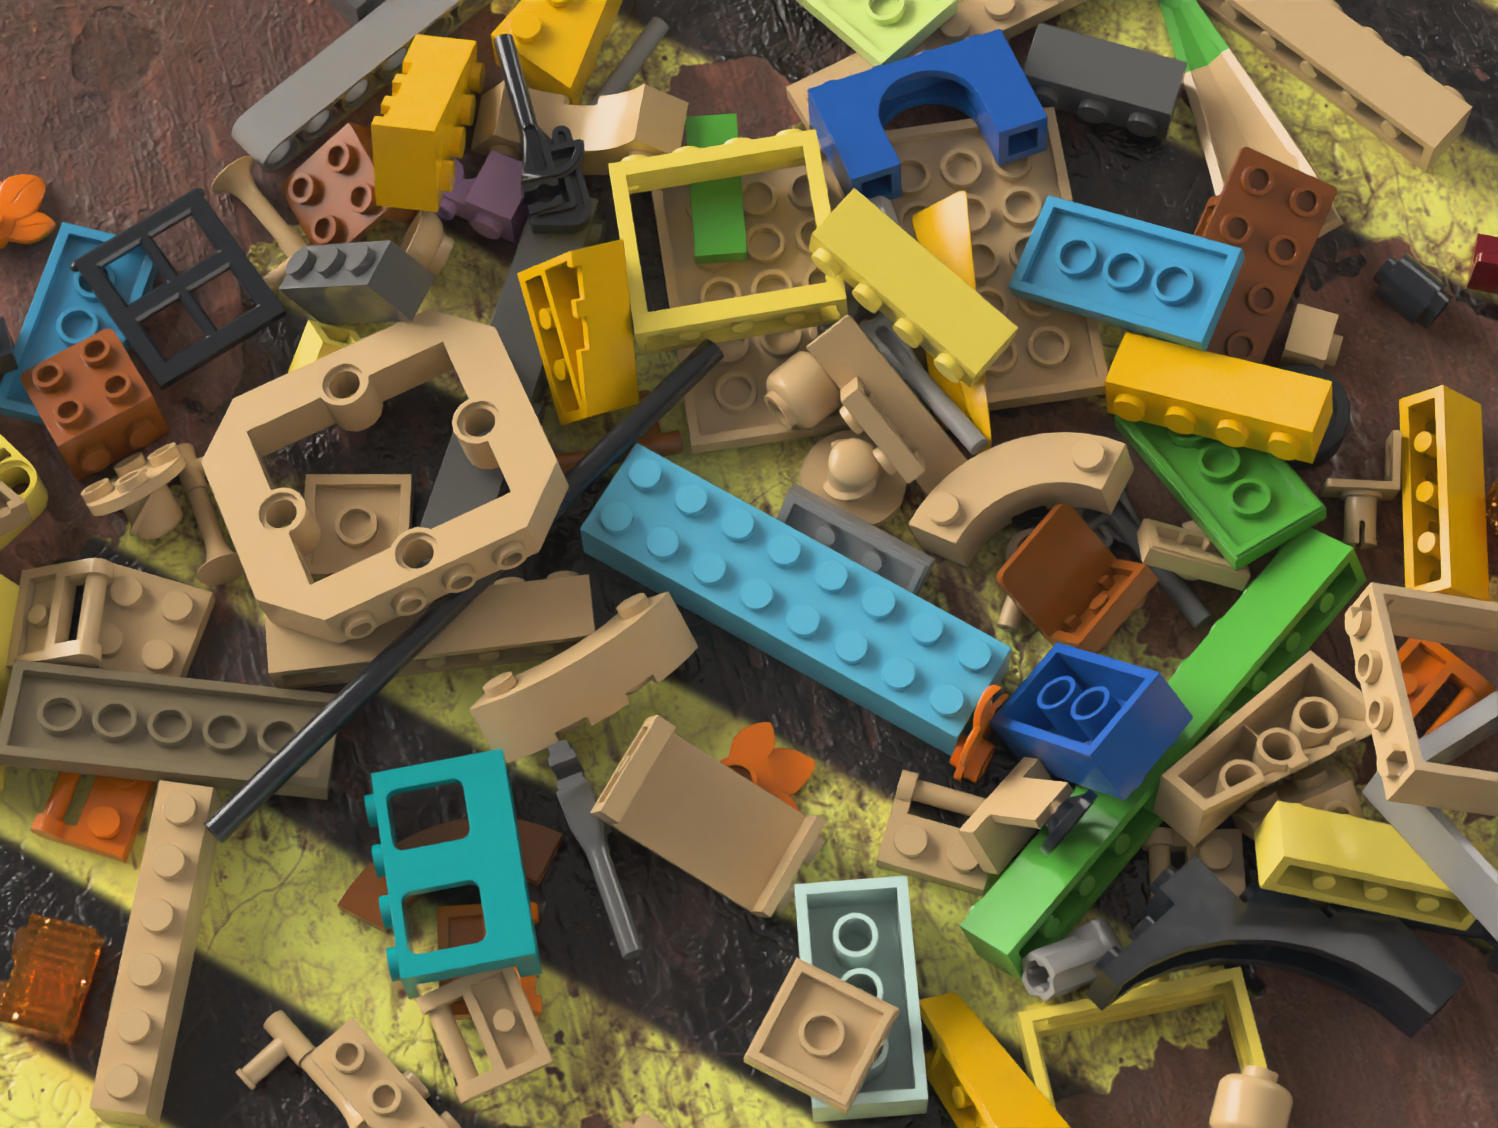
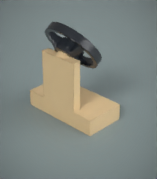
(1018, 810)

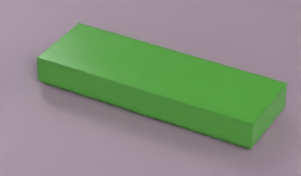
(716, 203)

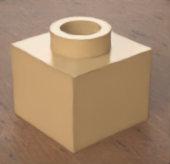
(1312, 338)

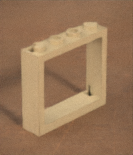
(1426, 616)

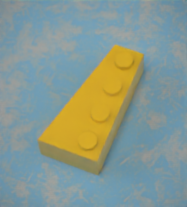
(425, 122)

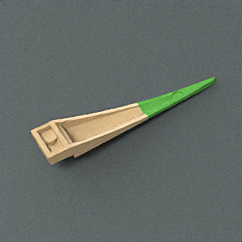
(1227, 102)

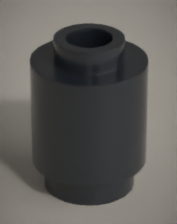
(1411, 290)

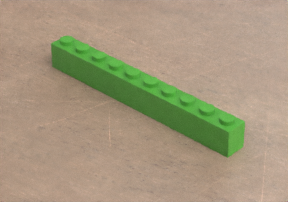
(1243, 653)

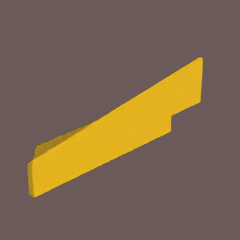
(947, 235)
(976, 1074)

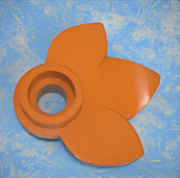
(19, 213)
(975, 751)
(771, 768)

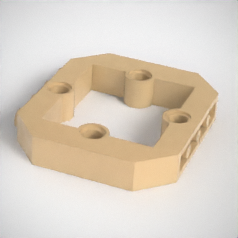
(314, 398)

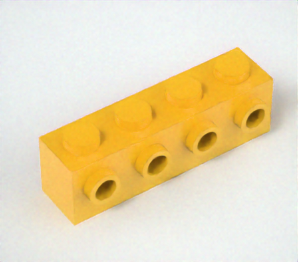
(1219, 397)
(1444, 494)

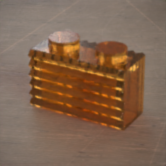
(49, 979)

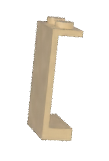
(708, 820)

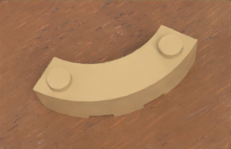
(618, 127)
(1018, 477)
(586, 680)

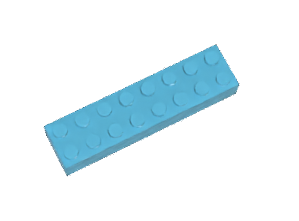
(794, 598)

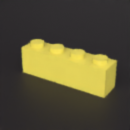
(911, 289)
(1352, 865)

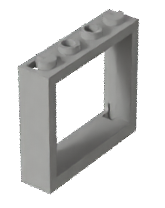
(1432, 832)

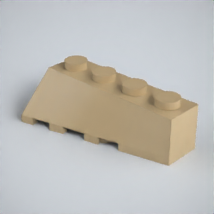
(1278, 732)

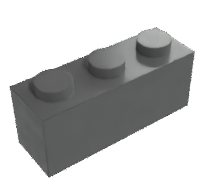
(1104, 80)
(356, 282)

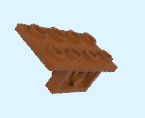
(1275, 221)

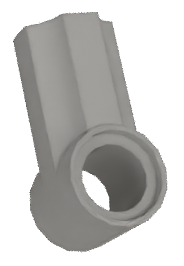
(1069, 962)

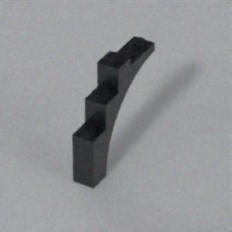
(1203, 923)

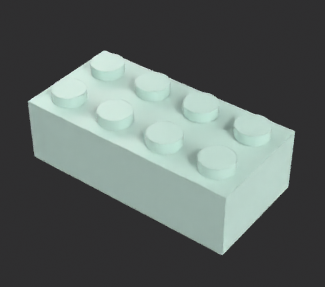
(866, 939)

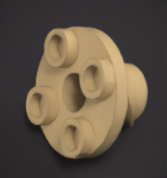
(849, 475)
(141, 492)

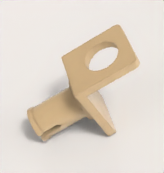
(1363, 495)

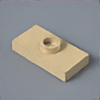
(1187, 554)

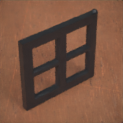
(179, 288)

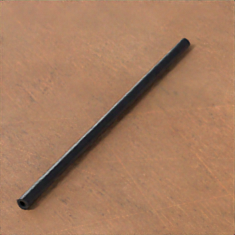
(448, 607)

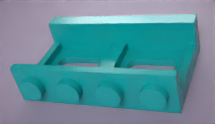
(484, 858)

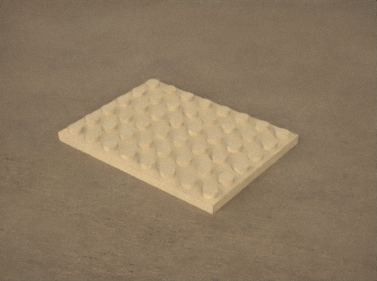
(1052, 353)

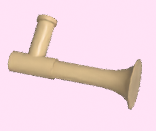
(239, 182)
(221, 562)
(293, 1043)

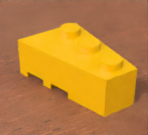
(559, 41)
(584, 330)

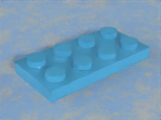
(1127, 272)
(68, 311)

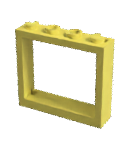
(736, 316)
(1150, 998)

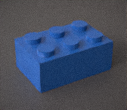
(1092, 719)

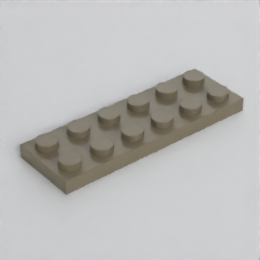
(156, 727)

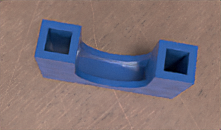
(969, 75)

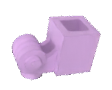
(490, 200)

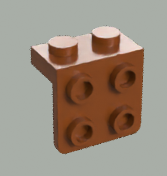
(336, 190)
(94, 403)
(1073, 582)

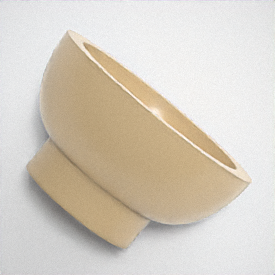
(426, 241)

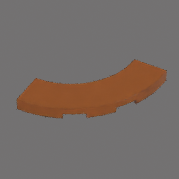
(362, 897)

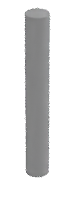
(633, 59)

